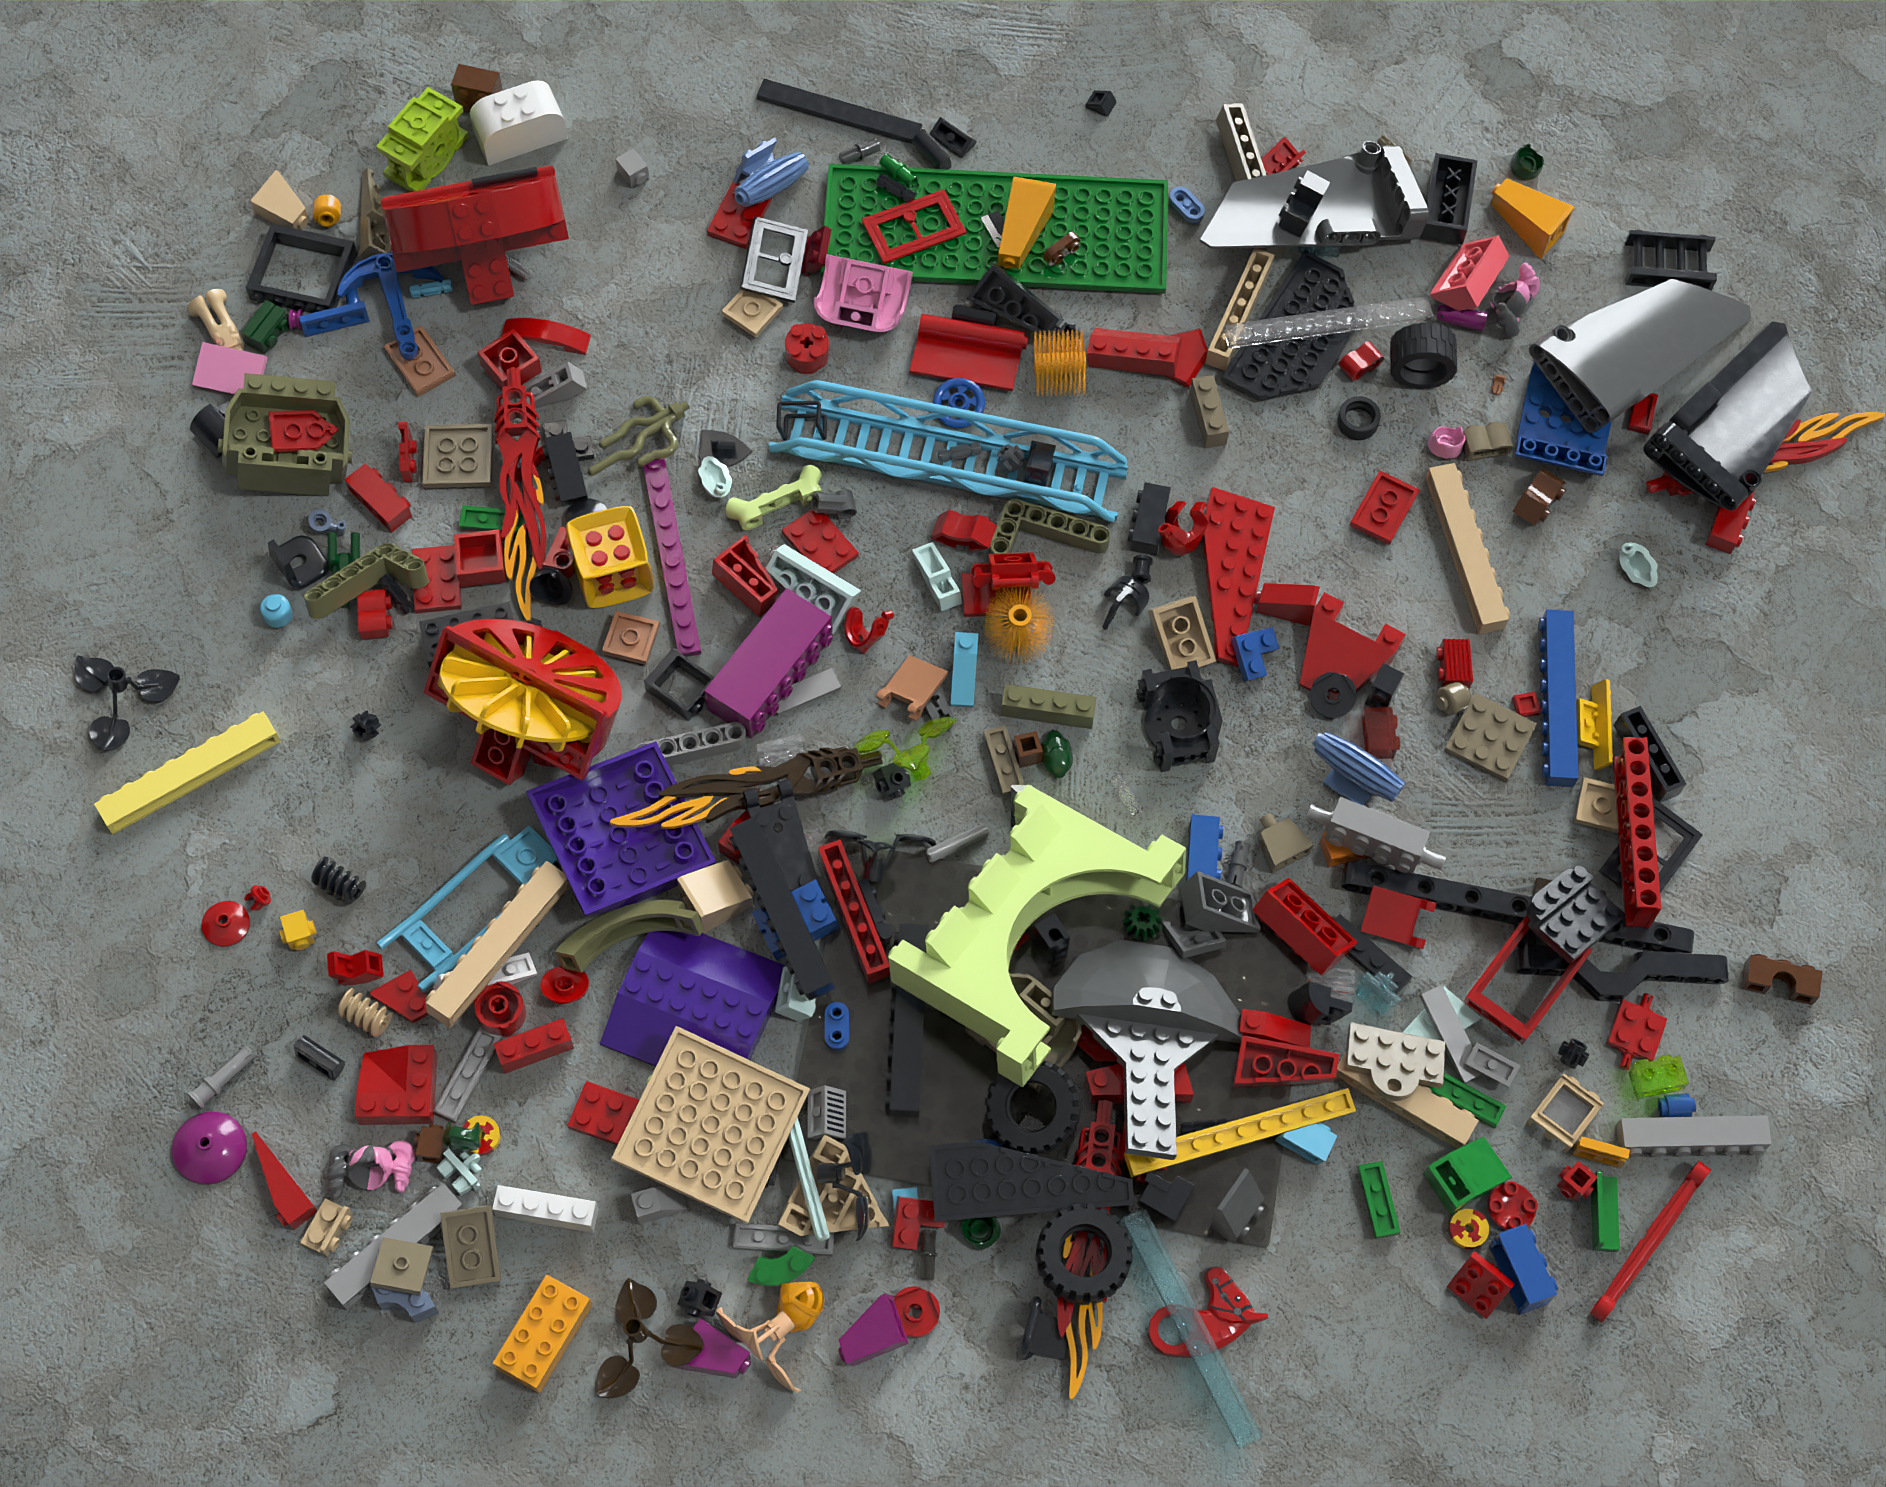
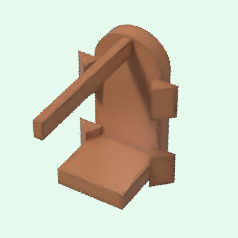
(1498, 383)

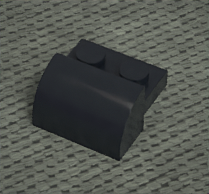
(209, 426)
(1314, 1004)

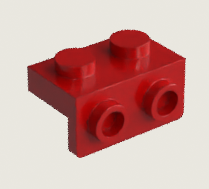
(1282, 157)

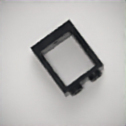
(662, 673)

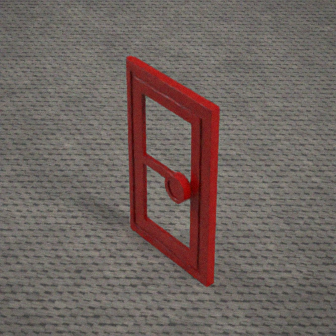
(908, 212)

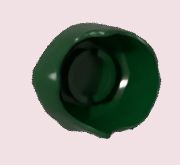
(1527, 163)
(463, 1138)
(980, 1232)

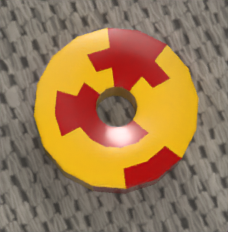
(492, 1134)
(1463, 1238)

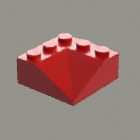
(397, 1086)

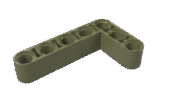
(1045, 528)
(364, 574)

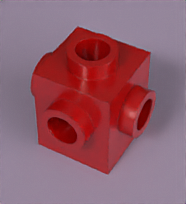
(1576, 1181)

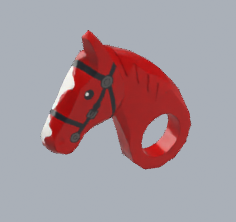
(1225, 1318)

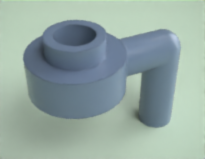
(327, 526)

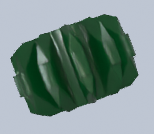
(1141, 929)

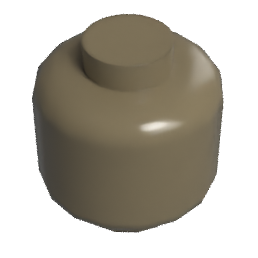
(1453, 698)

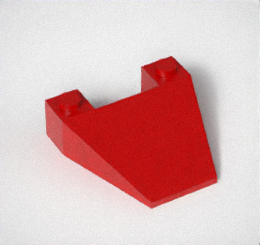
(1342, 649)

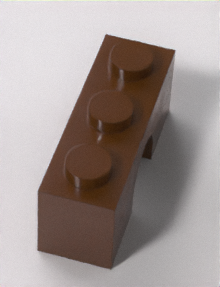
(1803, 980)

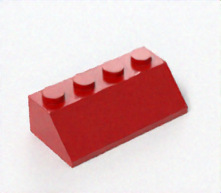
(1133, 351)
(1304, 926)

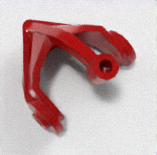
(854, 628)

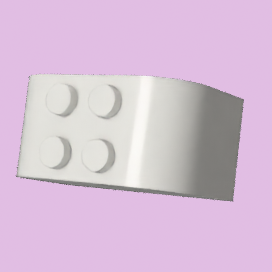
(517, 121)

